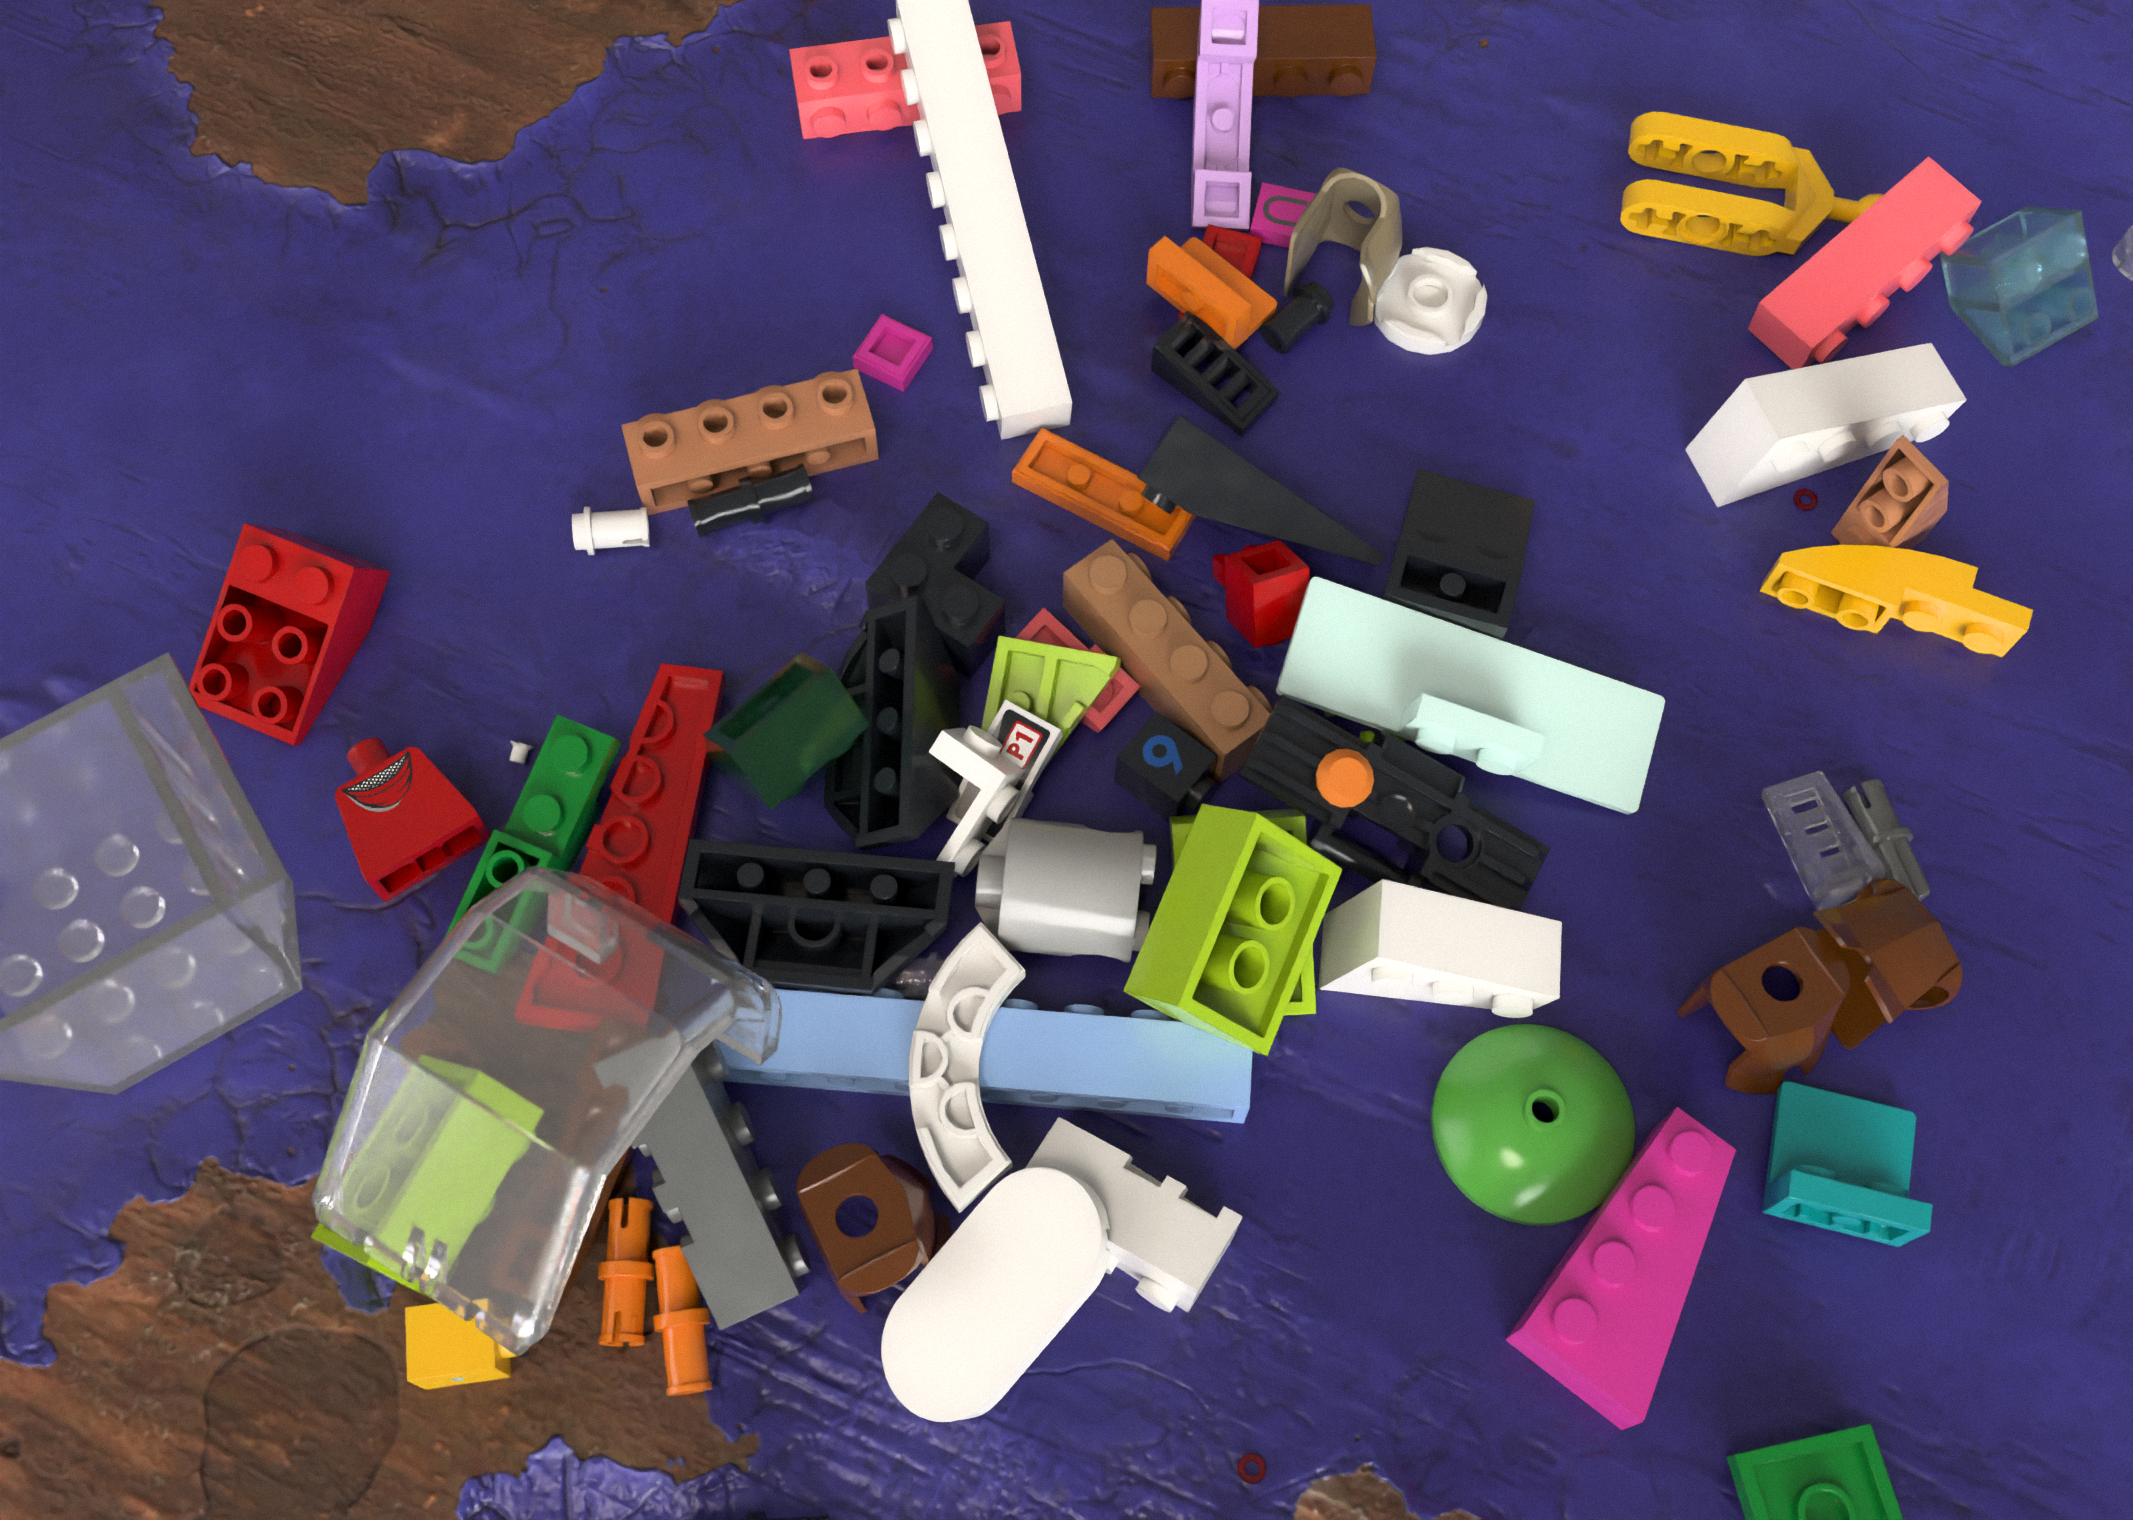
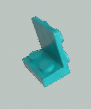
(1843, 1166)

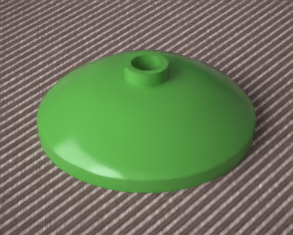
(1509, 1157)

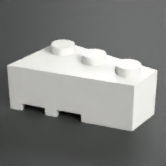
(1440, 950)
(1152, 1226)

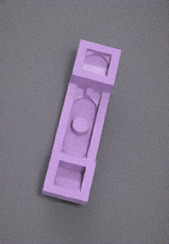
(1223, 114)

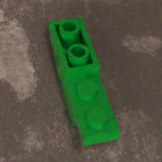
(551, 812)

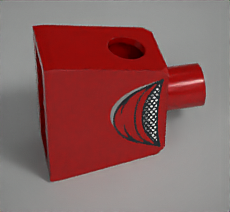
(404, 817)

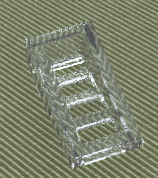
(1829, 879)

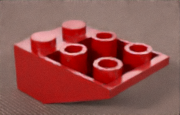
(284, 630)

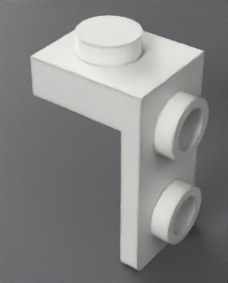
(977, 758)

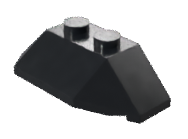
(908, 692)
(815, 913)

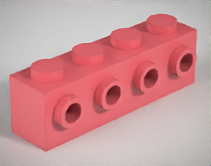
(863, 98)
(1865, 265)

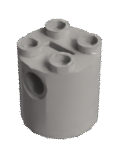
(1065, 889)

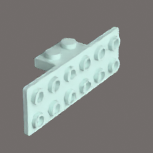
(1471, 696)

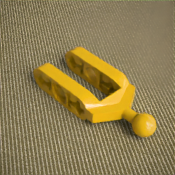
(1763, 162)

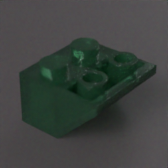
(785, 731)

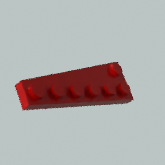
(658, 792)

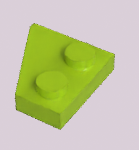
(1047, 682)

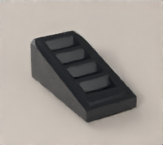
(1206, 345)

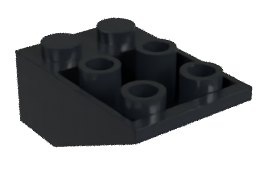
(1460, 553)

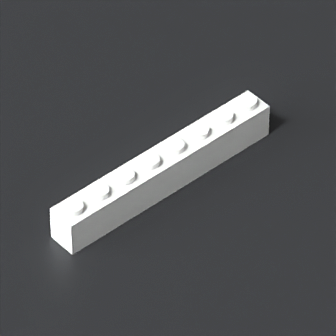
(983, 217)

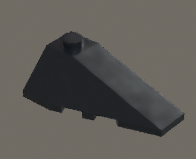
(1218, 484)

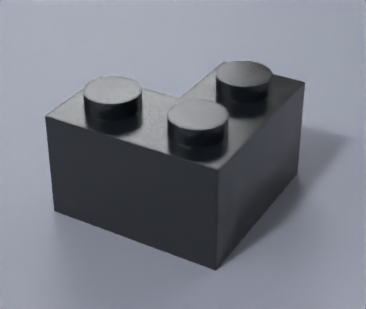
(938, 563)

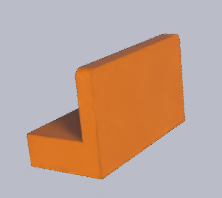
(1209, 287)

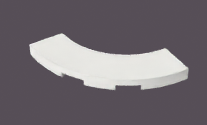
(947, 1062)

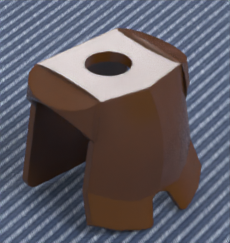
(1893, 958)
(1772, 1030)
(906, 1224)

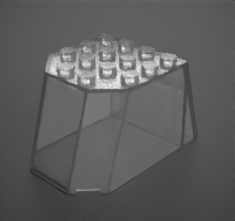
(132, 890)

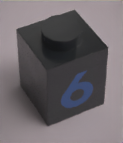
(1166, 769)

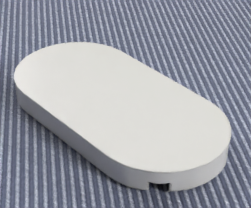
(995, 1294)

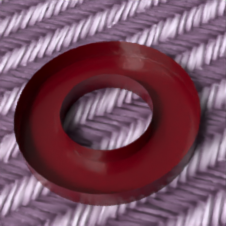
(1806, 507)
(1241, 1469)

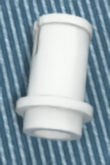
(610, 529)

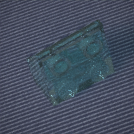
(2023, 282)

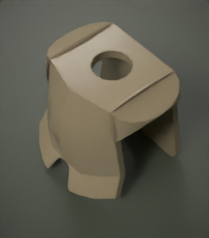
(1332, 219)

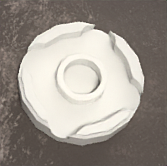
(1430, 302)

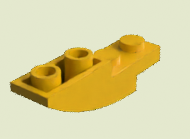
(1873, 583)

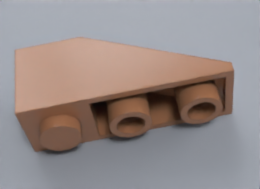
(1897, 501)

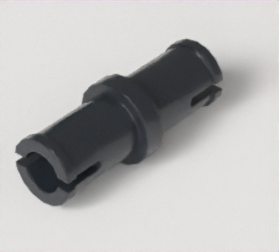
(751, 500)

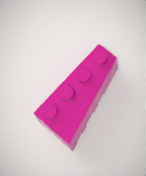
(1624, 1280)

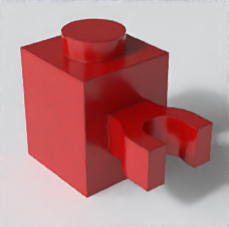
(1262, 591)

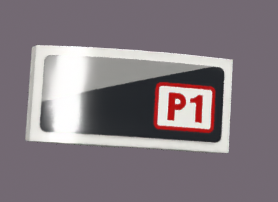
(1026, 743)

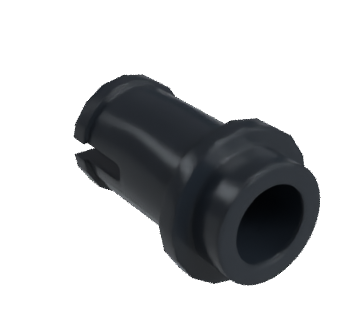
(1306, 308)

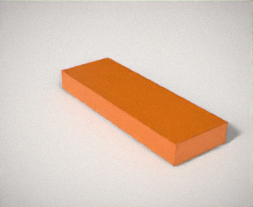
(1099, 493)

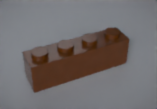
(1297, 50)

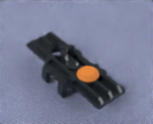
(1401, 791)

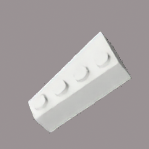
(1822, 418)

